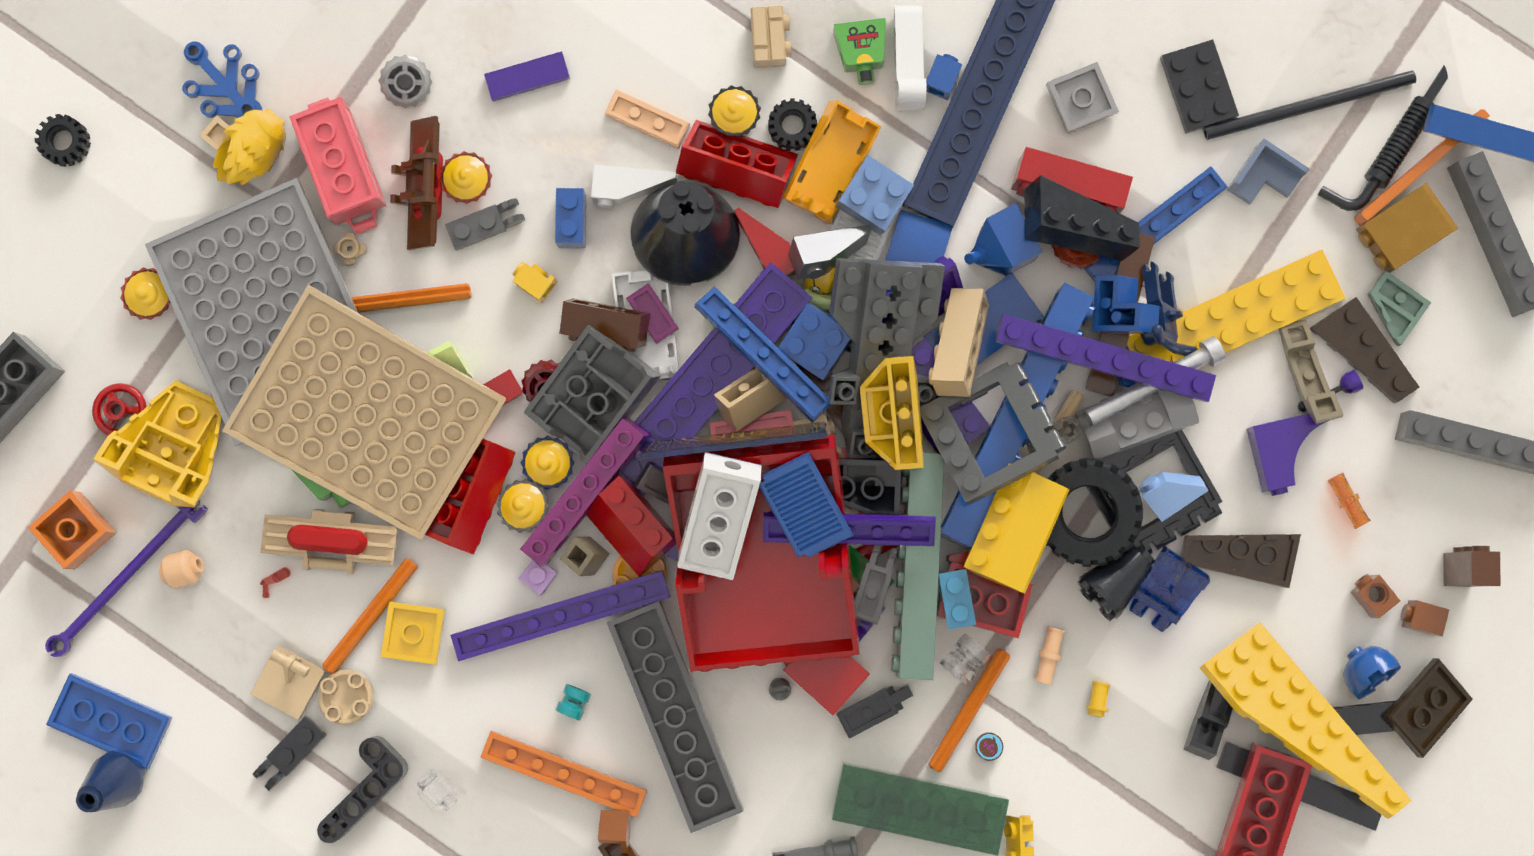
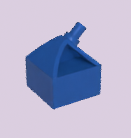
(1003, 244)

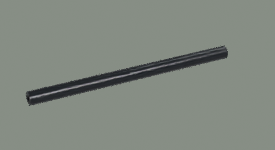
(1309, 105)

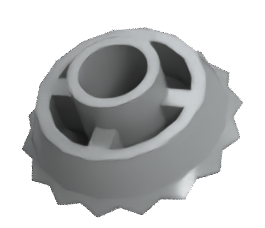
(401, 75)

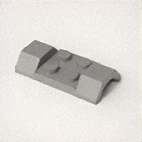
(1140, 423)

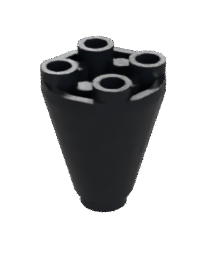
(1117, 581)

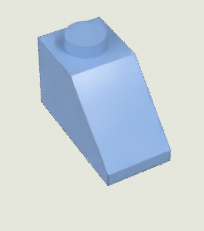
(1171, 492)

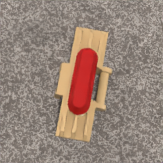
(331, 534)

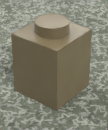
(584, 556)

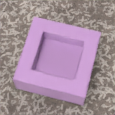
(538, 577)

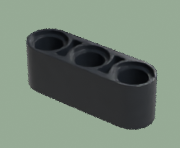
(1366, 717)

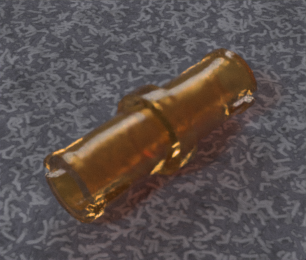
(1349, 500)

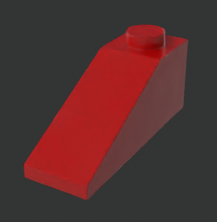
(765, 243)

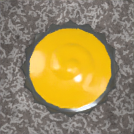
(522, 505)

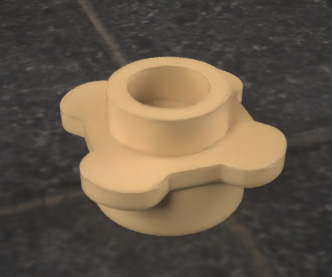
(349, 256)

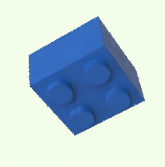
(815, 341)

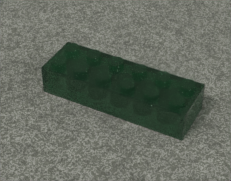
(920, 808)

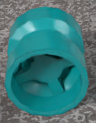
(569, 707)

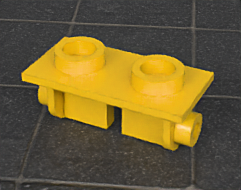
(1017, 832)

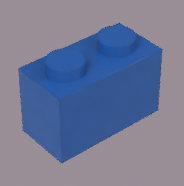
(570, 218)

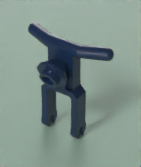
(1162, 294)

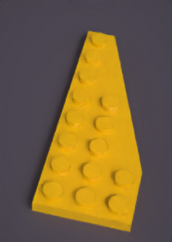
(1278, 696)

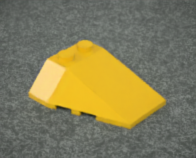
(166, 446)

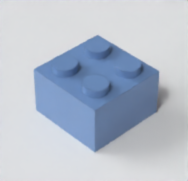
(874, 195)

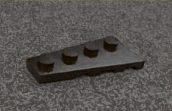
(1253, 557)

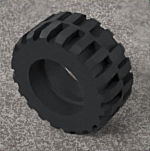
(1128, 513)

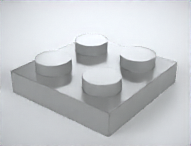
(1082, 97)

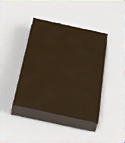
(1427, 707)

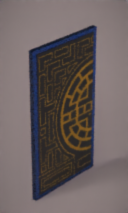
(732, 440)

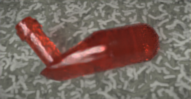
(276, 577)

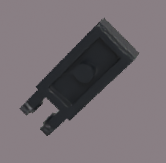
(291, 751)

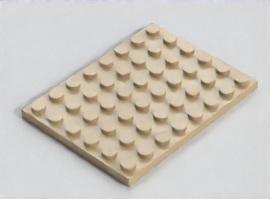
(364, 413)

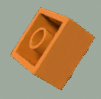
(72, 530)

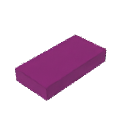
(660, 322)

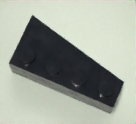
(1076, 222)

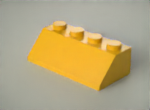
(1016, 531)

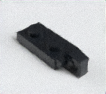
(873, 710)

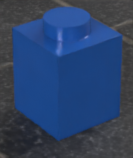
(943, 76)

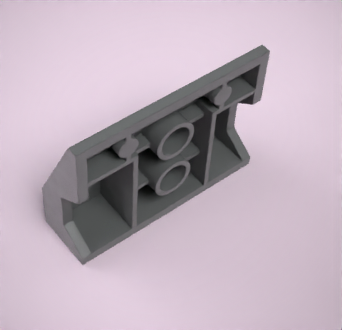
(591, 392)

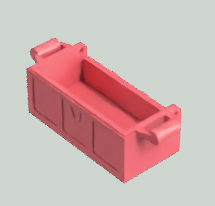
(338, 163)

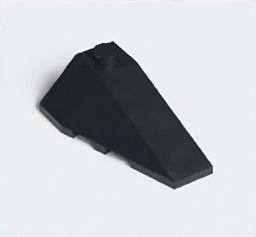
(871, 486)

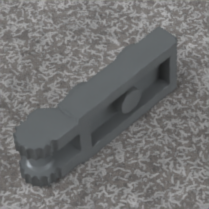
(482, 224)
(874, 586)

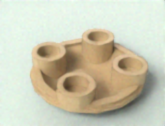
(345, 697)

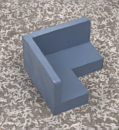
(1267, 166)

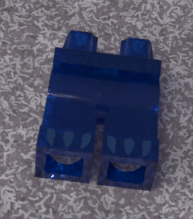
(1163, 596)

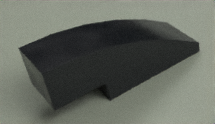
(1208, 724)

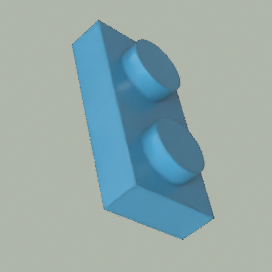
(956, 599)

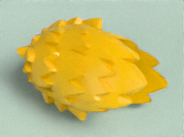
(250, 147)

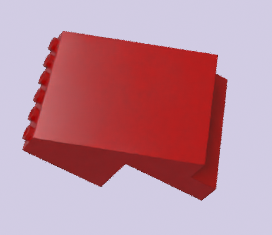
(777, 602)

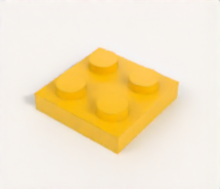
(413, 633)

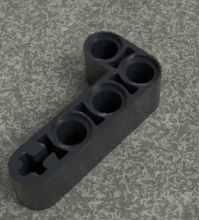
(360, 794)

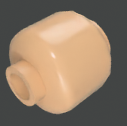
(180, 569)

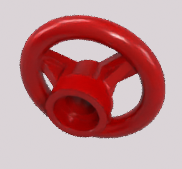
(112, 402)

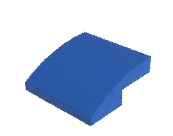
(918, 239)

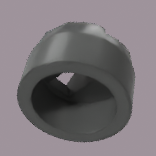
(780, 682)

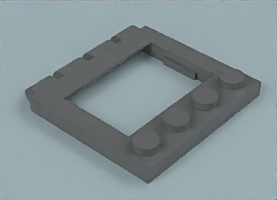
(956, 451)

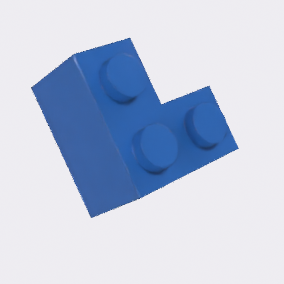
(1117, 307)

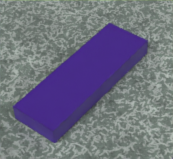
(527, 76)

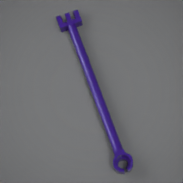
(68, 635)

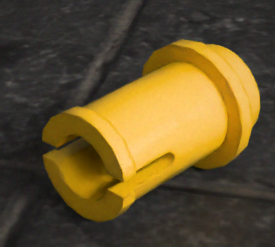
(1098, 699)

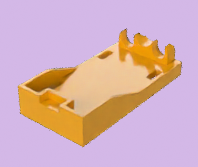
(831, 160)

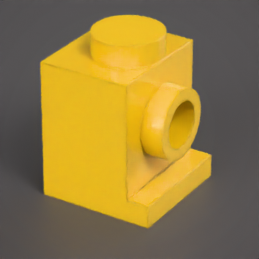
(534, 281)

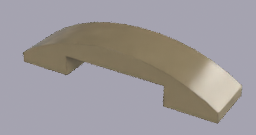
(1307, 372)

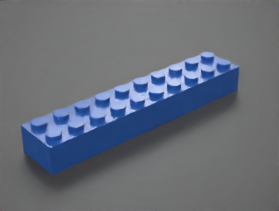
(1006, 436)

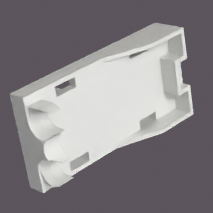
(653, 355)

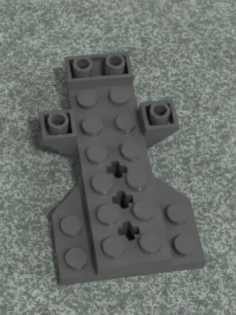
(859, 307)

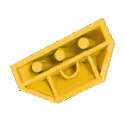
(893, 413)

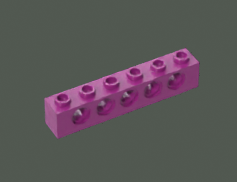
(583, 491)

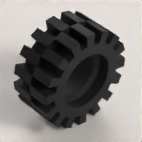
(786, 109)
(49, 131)

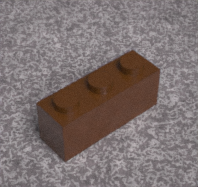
(619, 324)
(1472, 567)

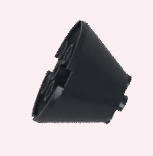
(685, 234)

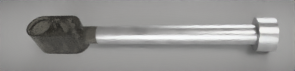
(1209, 352)

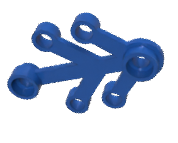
(225, 86)

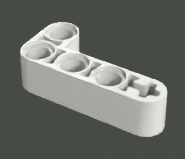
(909, 62)

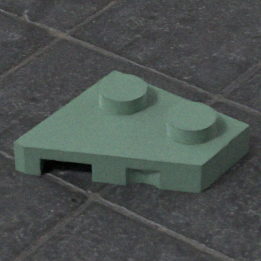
(1397, 306)

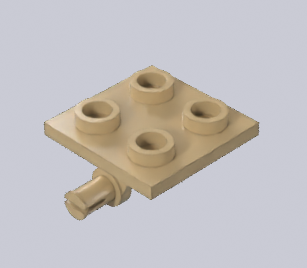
(288, 682)

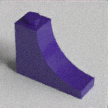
(1276, 448)

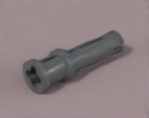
(839, 848)

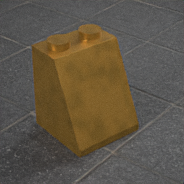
(1406, 229)

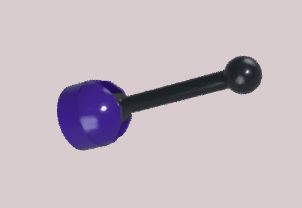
(1349, 383)

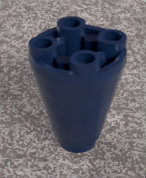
(110, 783)

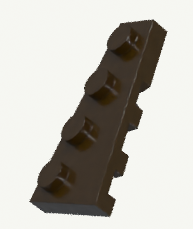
(1365, 348)

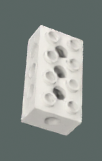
(719, 516)

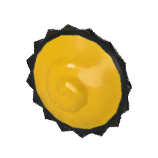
(734, 111)

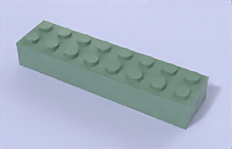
(919, 575)

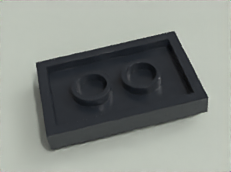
(1199, 86)

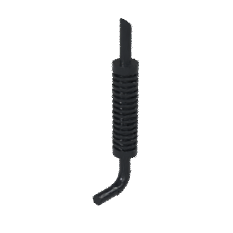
(1394, 150)

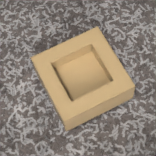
(213, 133)

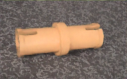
(1049, 655)

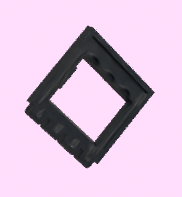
(1185, 519)

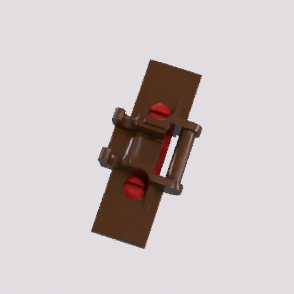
(423, 186)

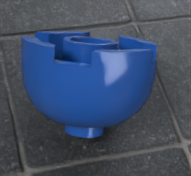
(1368, 669)

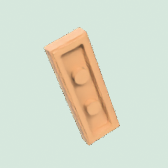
(647, 119)

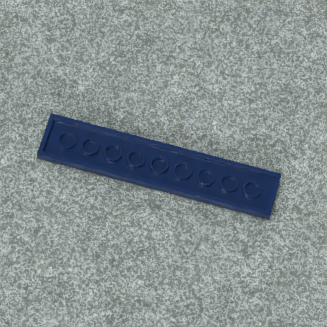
(977, 108)

